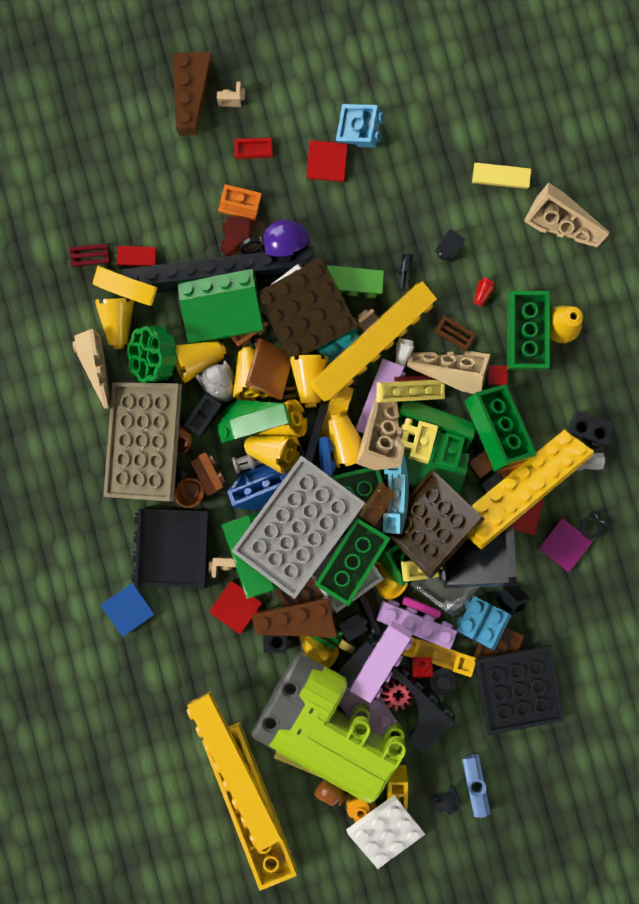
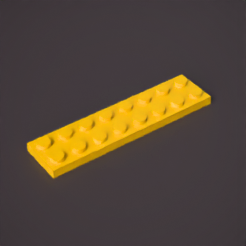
(528, 485)

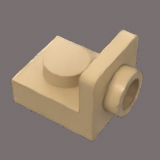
(231, 99)
(366, 319)
(225, 563)

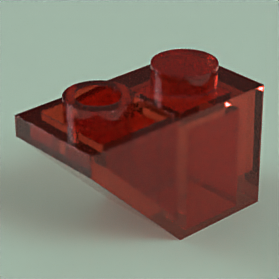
(236, 231)

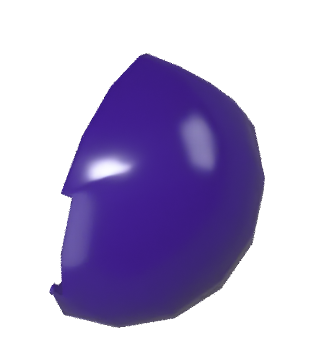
(285, 237)

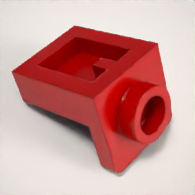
(421, 667)

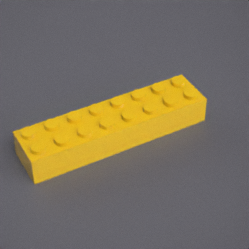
(276, 861)

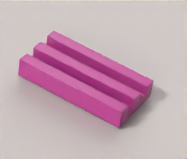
(421, 606)

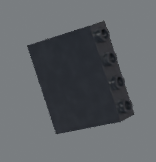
(171, 548)
(482, 567)

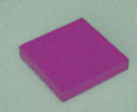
(564, 545)

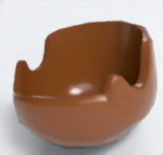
(185, 440)
(189, 492)
(329, 793)

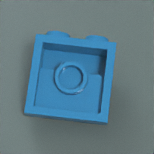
(360, 125)
(483, 622)

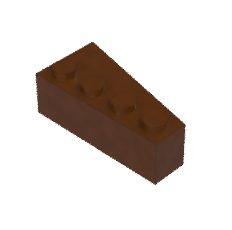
(190, 87)
(303, 618)

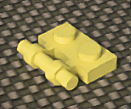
(423, 440)

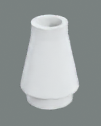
(403, 351)

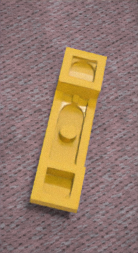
(124, 286)
(441, 656)

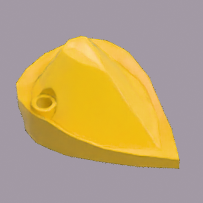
(389, 587)
(318, 651)

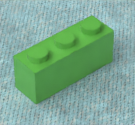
(358, 281)

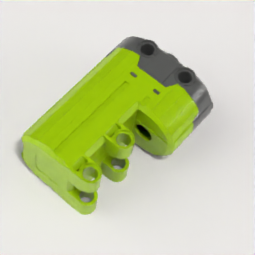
(309, 730)

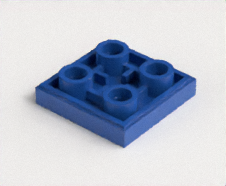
(323, 450)
(127, 609)

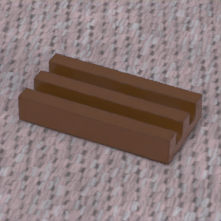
(451, 339)

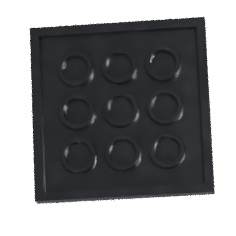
(519, 689)

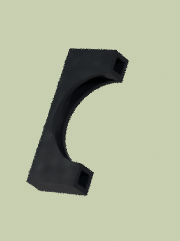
(433, 714)

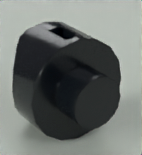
(442, 681)
(446, 801)

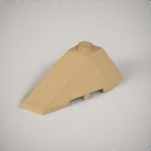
(560, 215)
(90, 352)
(458, 371)
(381, 441)

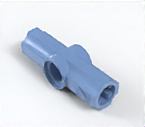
(477, 796)

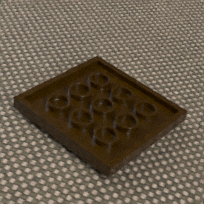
(306, 309)
(435, 524)

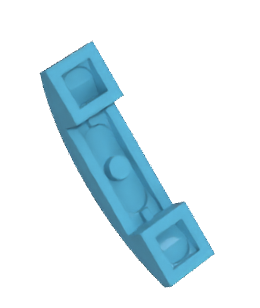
(397, 509)

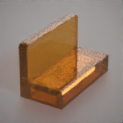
(377, 504)

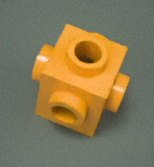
(357, 808)

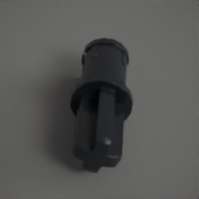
(405, 272)

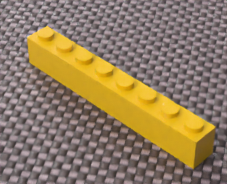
(372, 342)
(235, 771)

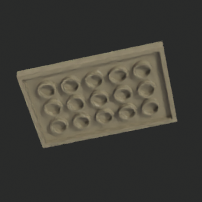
(143, 441)

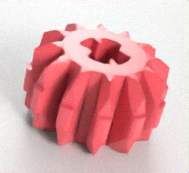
(390, 697)

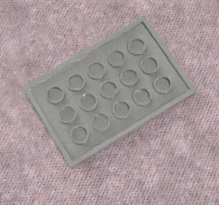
(298, 527)

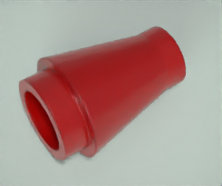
(484, 291)

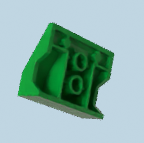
(220, 306)

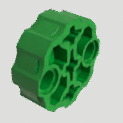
(151, 354)

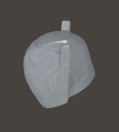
(218, 382)

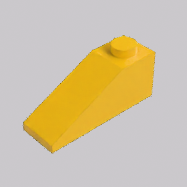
(339, 404)
(398, 785)

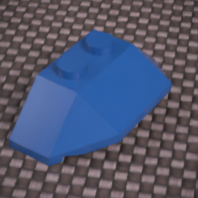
(255, 487)

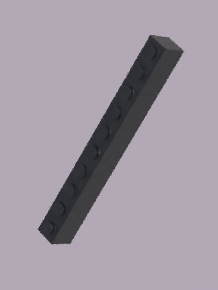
(265, 266)

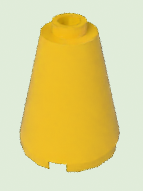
(116, 320)
(565, 323)
(197, 357)
(304, 371)
(240, 390)
(297, 426)
(345, 440)
(274, 451)

